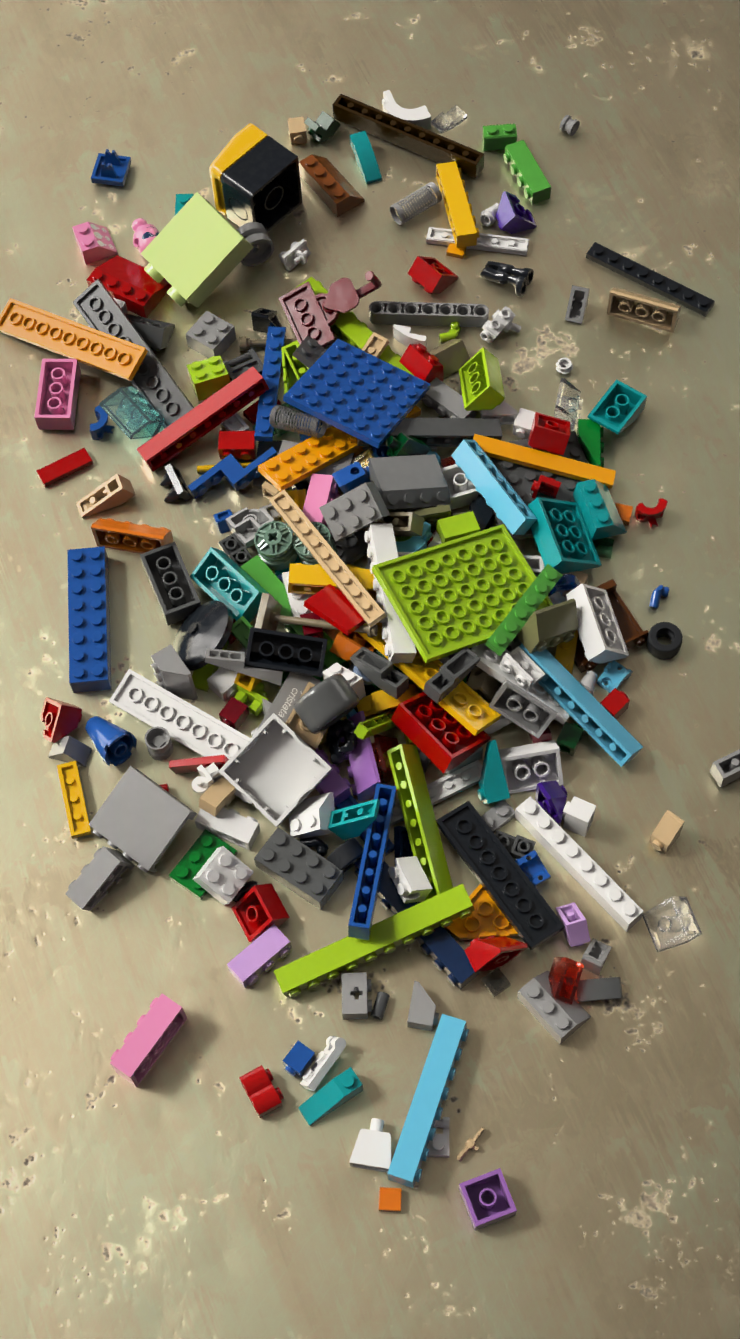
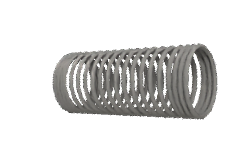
(429, 196)
(280, 425)

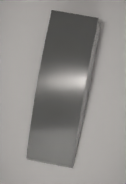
(380, 672)
(451, 674)

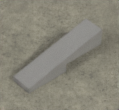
(235, 661)

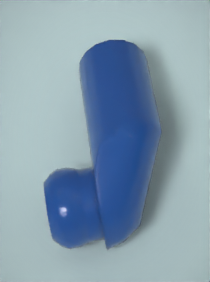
(656, 595)

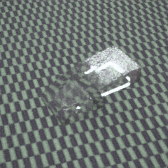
(448, 121)

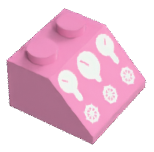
(94, 242)

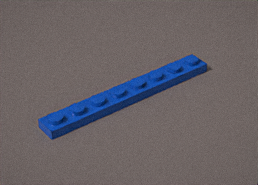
(271, 374)

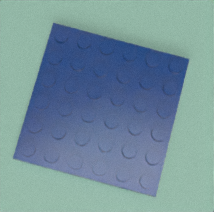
(357, 393)

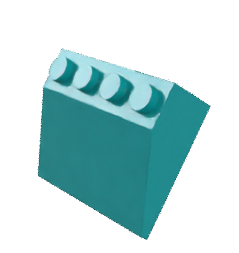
(562, 536)

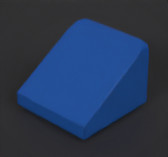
(220, 519)

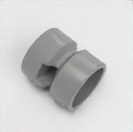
(158, 743)

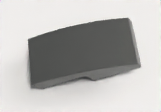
(235, 550)
(516, 846)
(599, 989)

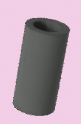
(380, 1005)

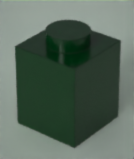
(569, 738)

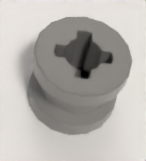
(569, 125)

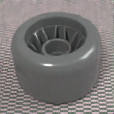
(326, 703)

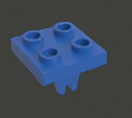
(111, 169)

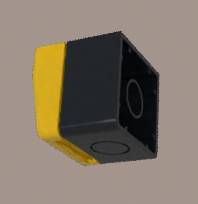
(255, 179)

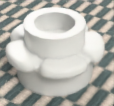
(564, 362)

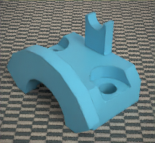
(613, 676)

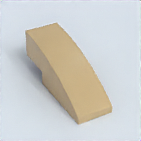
(217, 796)

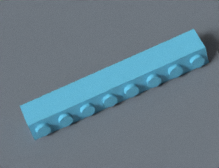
(585, 708)
(427, 1101)

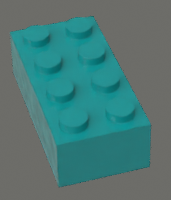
(229, 584)

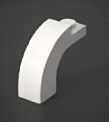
(418, 116)

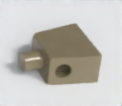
(483, 684)

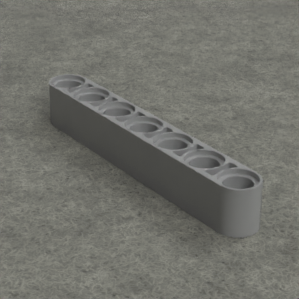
(428, 313)

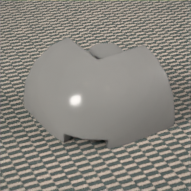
(246, 523)

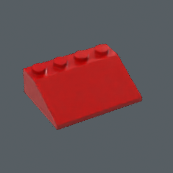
(130, 284)
(436, 732)

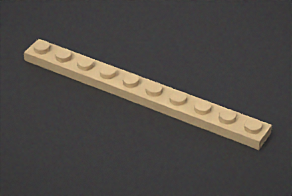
(327, 558)

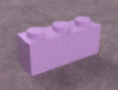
(259, 956)

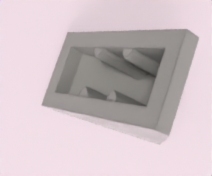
(577, 304)
(69, 750)
(595, 956)

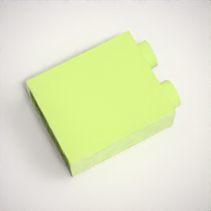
(195, 252)

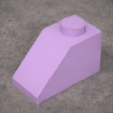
(575, 924)

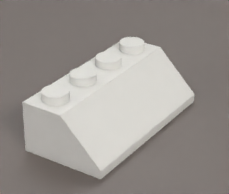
(597, 625)

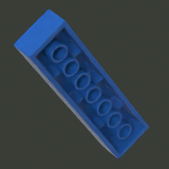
(89, 620)

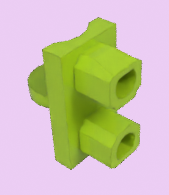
(254, 697)

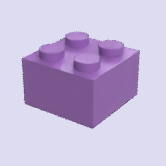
(487, 1199)

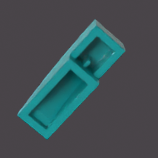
(365, 157)

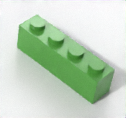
(527, 172)

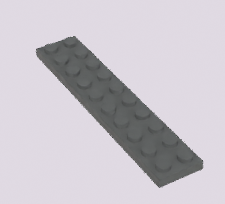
(151, 378)

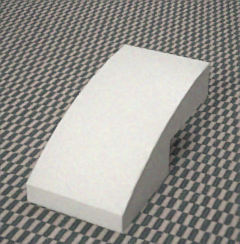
(404, 336)

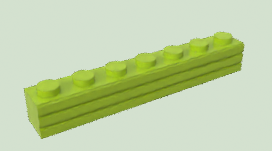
(375, 725)

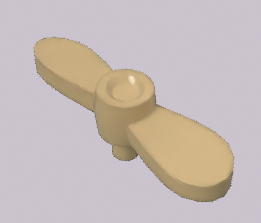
(470, 1144)

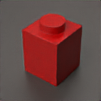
(616, 703)

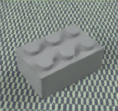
(354, 511)

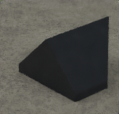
(263, 318)

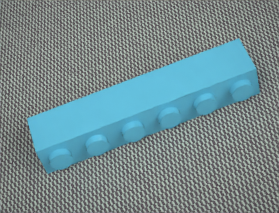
(493, 487)

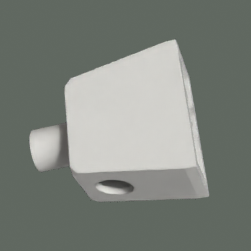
(372, 1148)

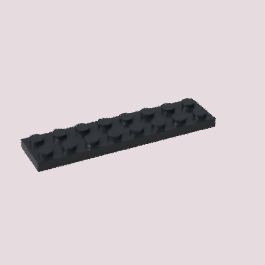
(500, 875)

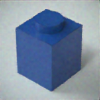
(298, 1060)

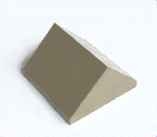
(451, 355)

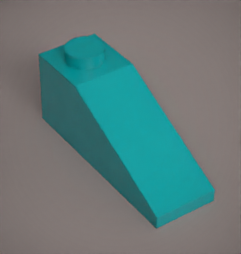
(492, 778)
(353, 820)
(331, 1096)

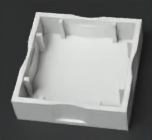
(275, 770)

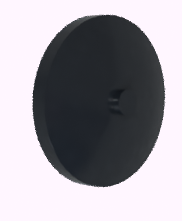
(204, 628)

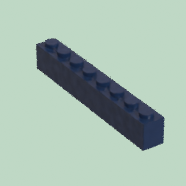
(440, 944)

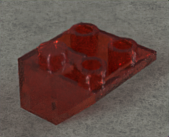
(380, 747)

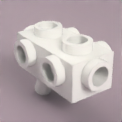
(501, 322)

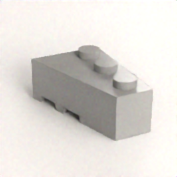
(97, 877)

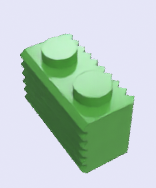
(498, 136)

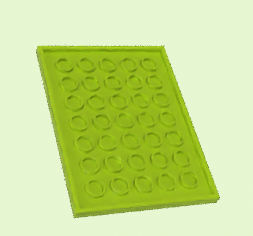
(457, 590)

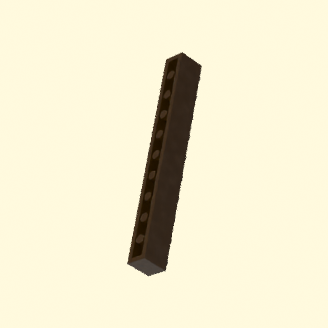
(407, 135)

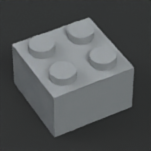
(210, 335)

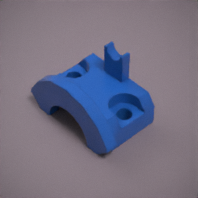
(97, 429)
(533, 868)

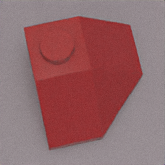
(59, 719)

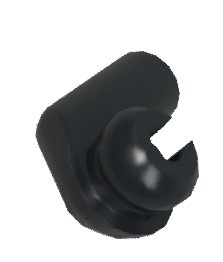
(246, 887)

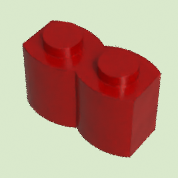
(261, 1091)

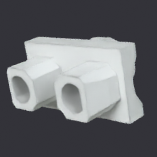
(296, 255)
(206, 779)

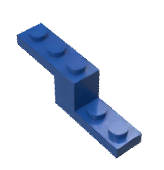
(233, 473)

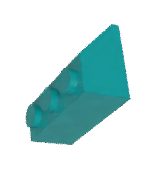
(598, 509)

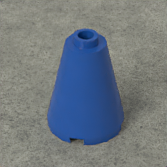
(110, 740)

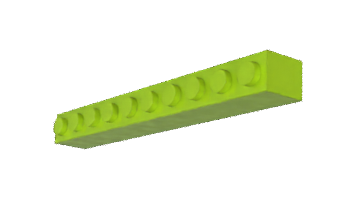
(354, 331)
(384, 937)

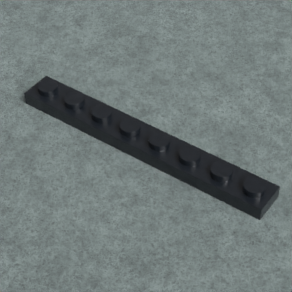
(650, 279)

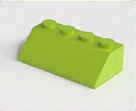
(481, 382)

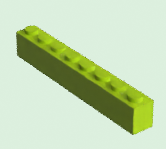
(419, 816)

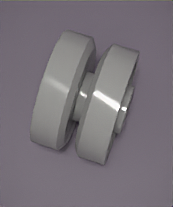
(258, 237)

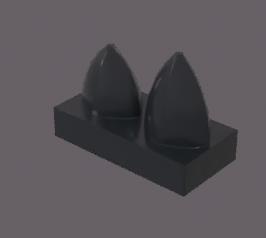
(179, 488)

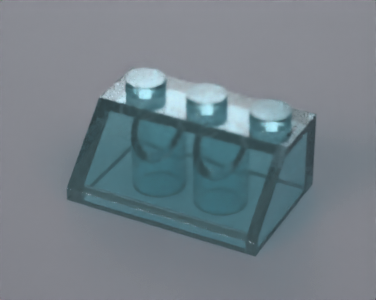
(132, 413)

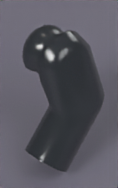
(316, 843)

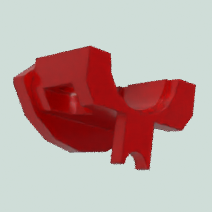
(644, 513)

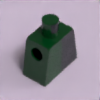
(405, 446)

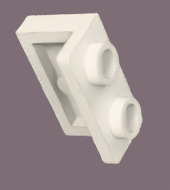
(522, 668)

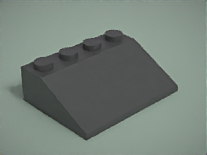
(409, 482)

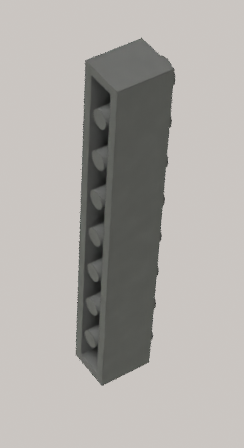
(445, 431)

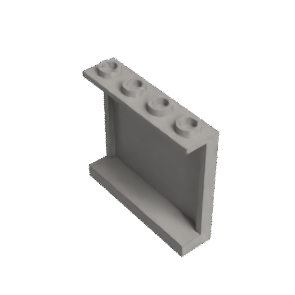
(140, 819)

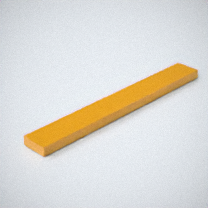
(544, 461)

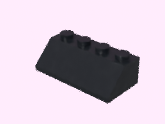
(285, 652)

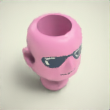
(143, 233)

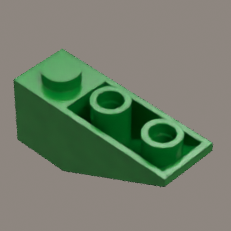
(589, 439)

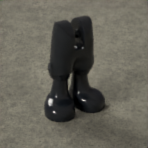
(502, 274)

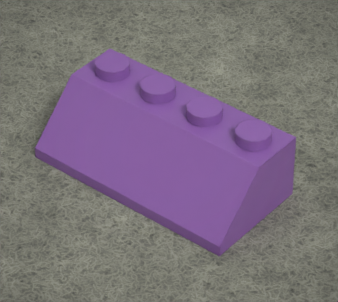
(362, 765)

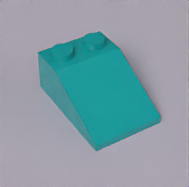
(618, 407)

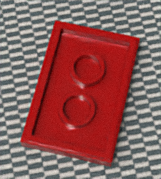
(335, 609)

